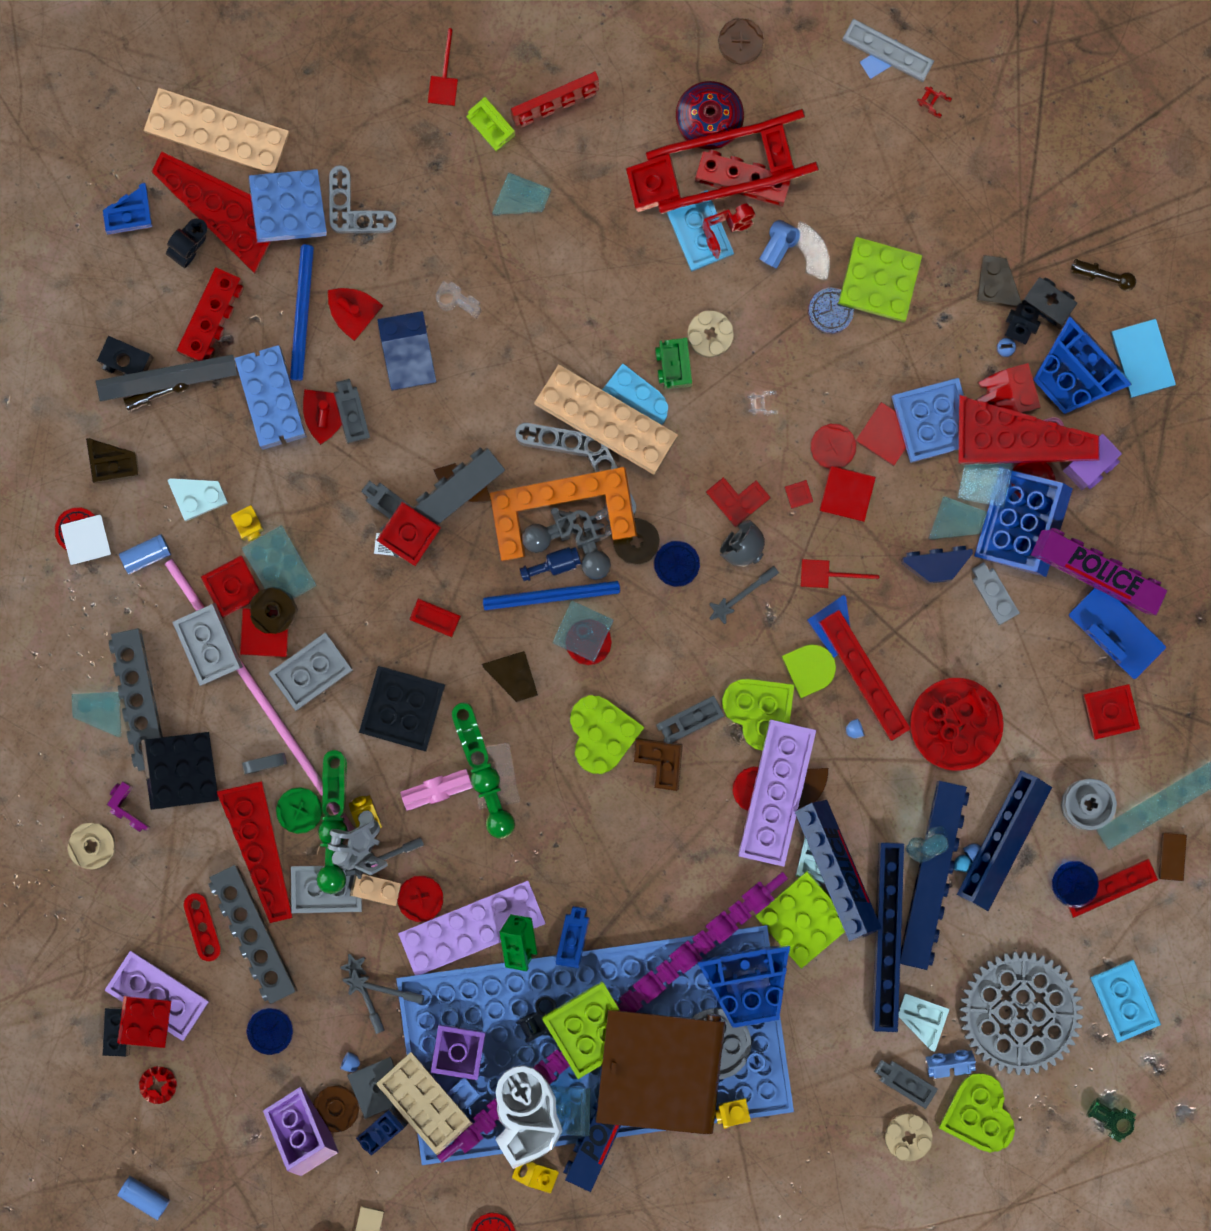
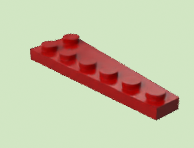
(253, 829)

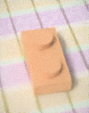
(375, 889)

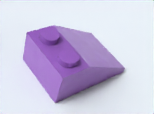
(300, 1133)

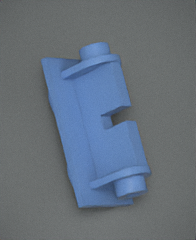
(940, 1064)

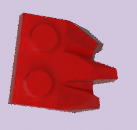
(1011, 389)

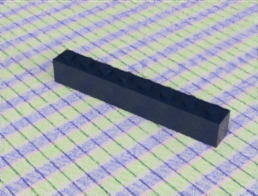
(931, 879)
(888, 938)

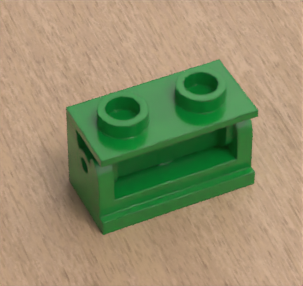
(675, 363)
(518, 942)

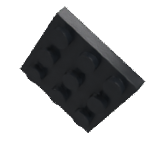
(402, 708)
(179, 770)

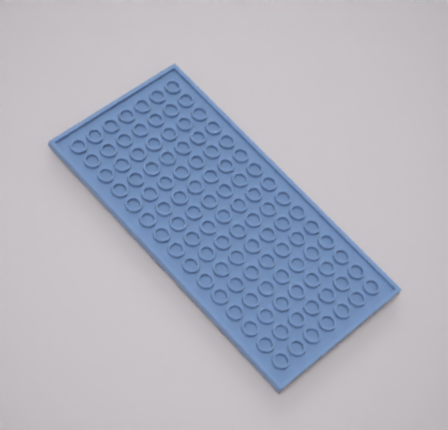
(497, 996)

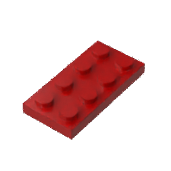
(562, 96)

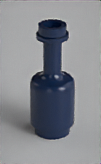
(556, 563)

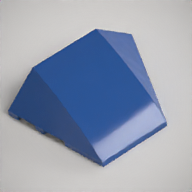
(1078, 370)
(748, 983)

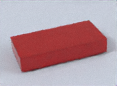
(435, 618)

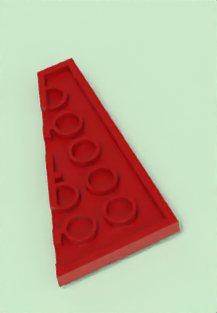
(218, 204)
(1007, 436)

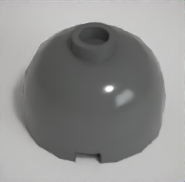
(744, 546)

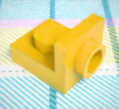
(247, 524)
(360, 805)
(733, 1113)

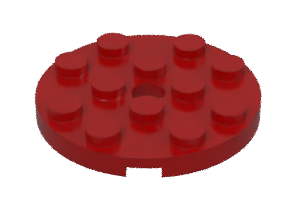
(976, 738)

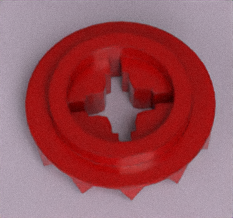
(167, 1090)

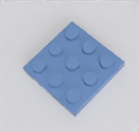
(287, 205)
(929, 419)

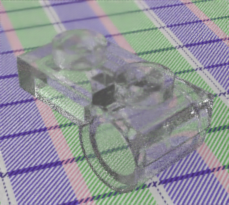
(468, 303)

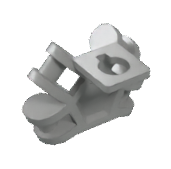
(359, 846)

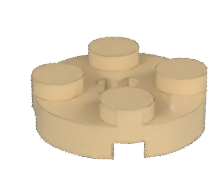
(714, 346)
(95, 833)
(896, 1131)

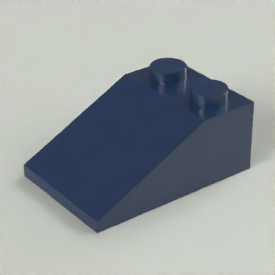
(407, 350)

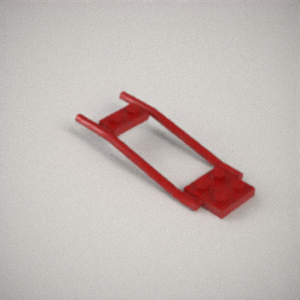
(656, 183)

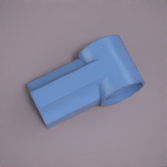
(782, 237)

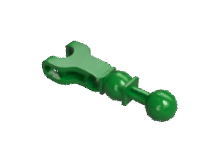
(484, 777)
(331, 877)

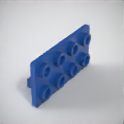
(1117, 632)

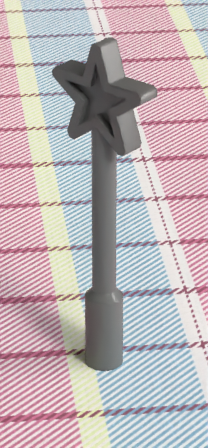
(724, 608)
(407, 847)
(360, 984)
(374, 1017)

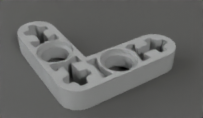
(352, 216)

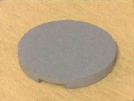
(735, 1044)

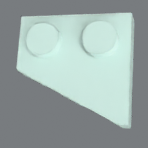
(197, 496)

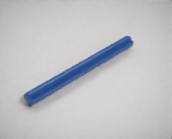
(301, 312)
(551, 595)

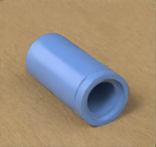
(145, 554)
(143, 1198)

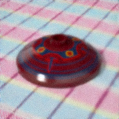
(696, 123)

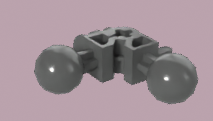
(595, 563)

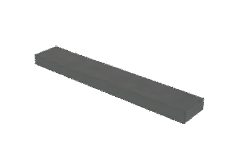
(166, 377)

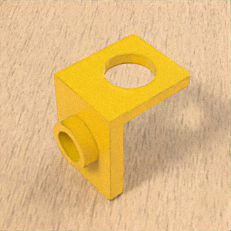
(537, 1177)

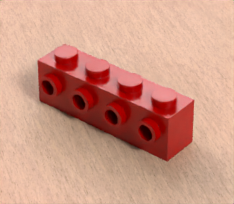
(725, 172)
(210, 315)

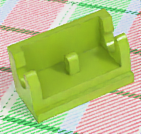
(490, 124)

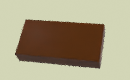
(1173, 856)

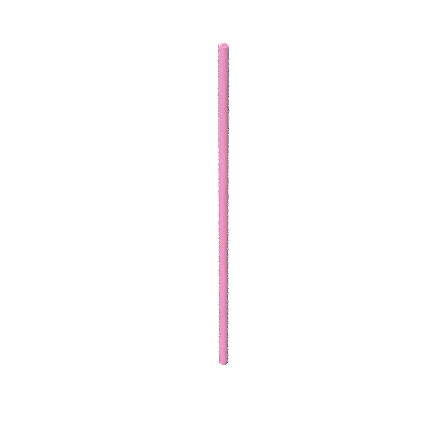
(262, 700)

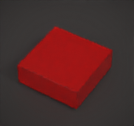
(798, 494)

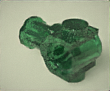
(1111, 1119)

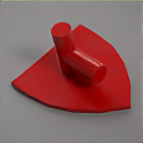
(352, 310)
(321, 414)

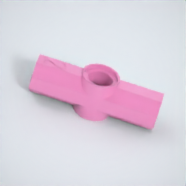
(436, 790)

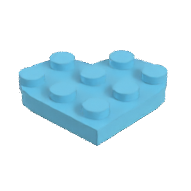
(638, 394)

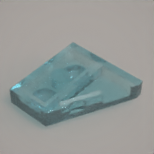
(521, 196)
(956, 520)
(98, 710)

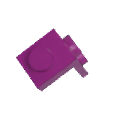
(119, 794)

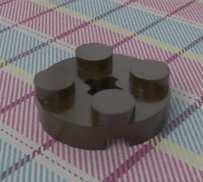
(647, 548)
(286, 610)

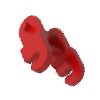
(929, 90)

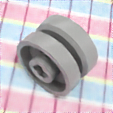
(1102, 802)

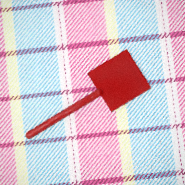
(443, 89)
(816, 574)

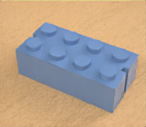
(270, 397)

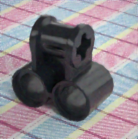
(186, 242)
(535, 1021)

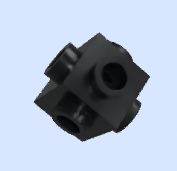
(1022, 323)

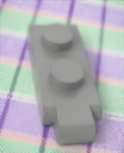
(994, 593)

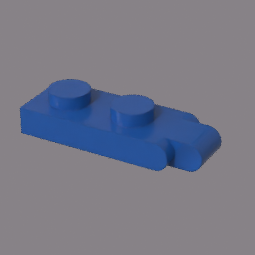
(573, 938)

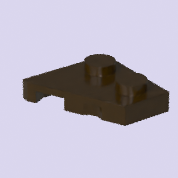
(997, 283)
(111, 462)
(513, 676)

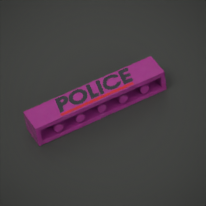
(1099, 572)

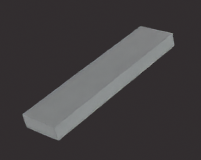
(888, 50)

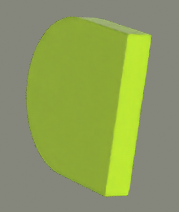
(810, 668)

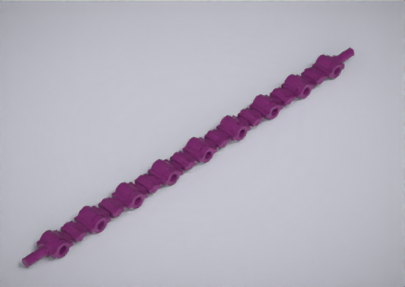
(646, 988)

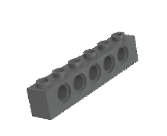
(134, 640)
(264, 941)

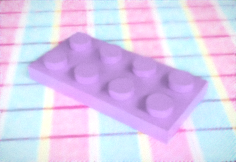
(142, 979)

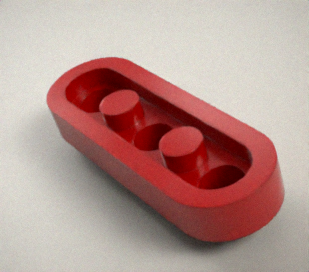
(195, 918)

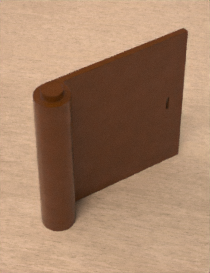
(662, 1071)

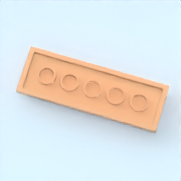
(216, 131)
(606, 419)

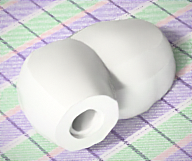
(528, 1114)

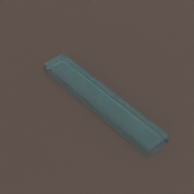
(1156, 807)

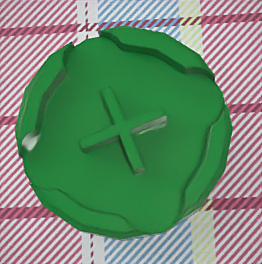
(299, 810)

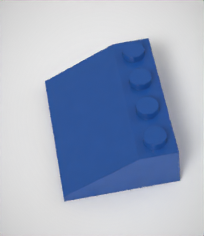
(1014, 529)

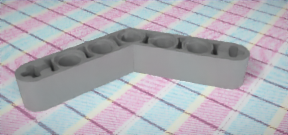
(559, 445)

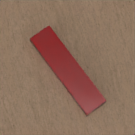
(1119, 885)

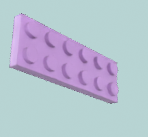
(777, 793)
(467, 928)

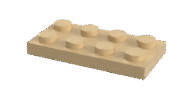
(424, 1103)

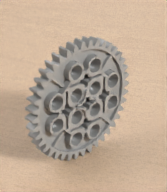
(1062, 1015)

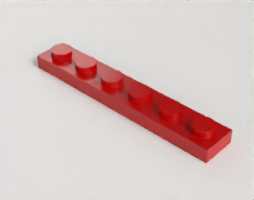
(864, 675)

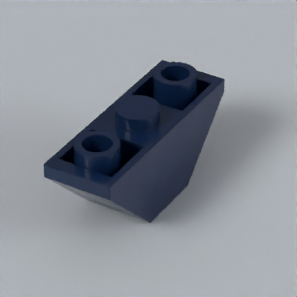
(937, 565)
(382, 1130)

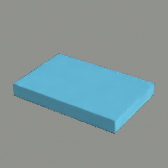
(688, 228)
(1143, 358)
(1125, 1001)

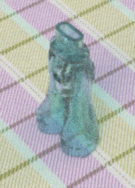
(935, 844)

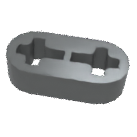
(264, 763)

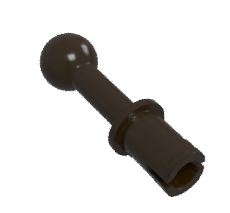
(1125, 281)
(143, 399)

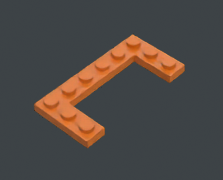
(509, 502)

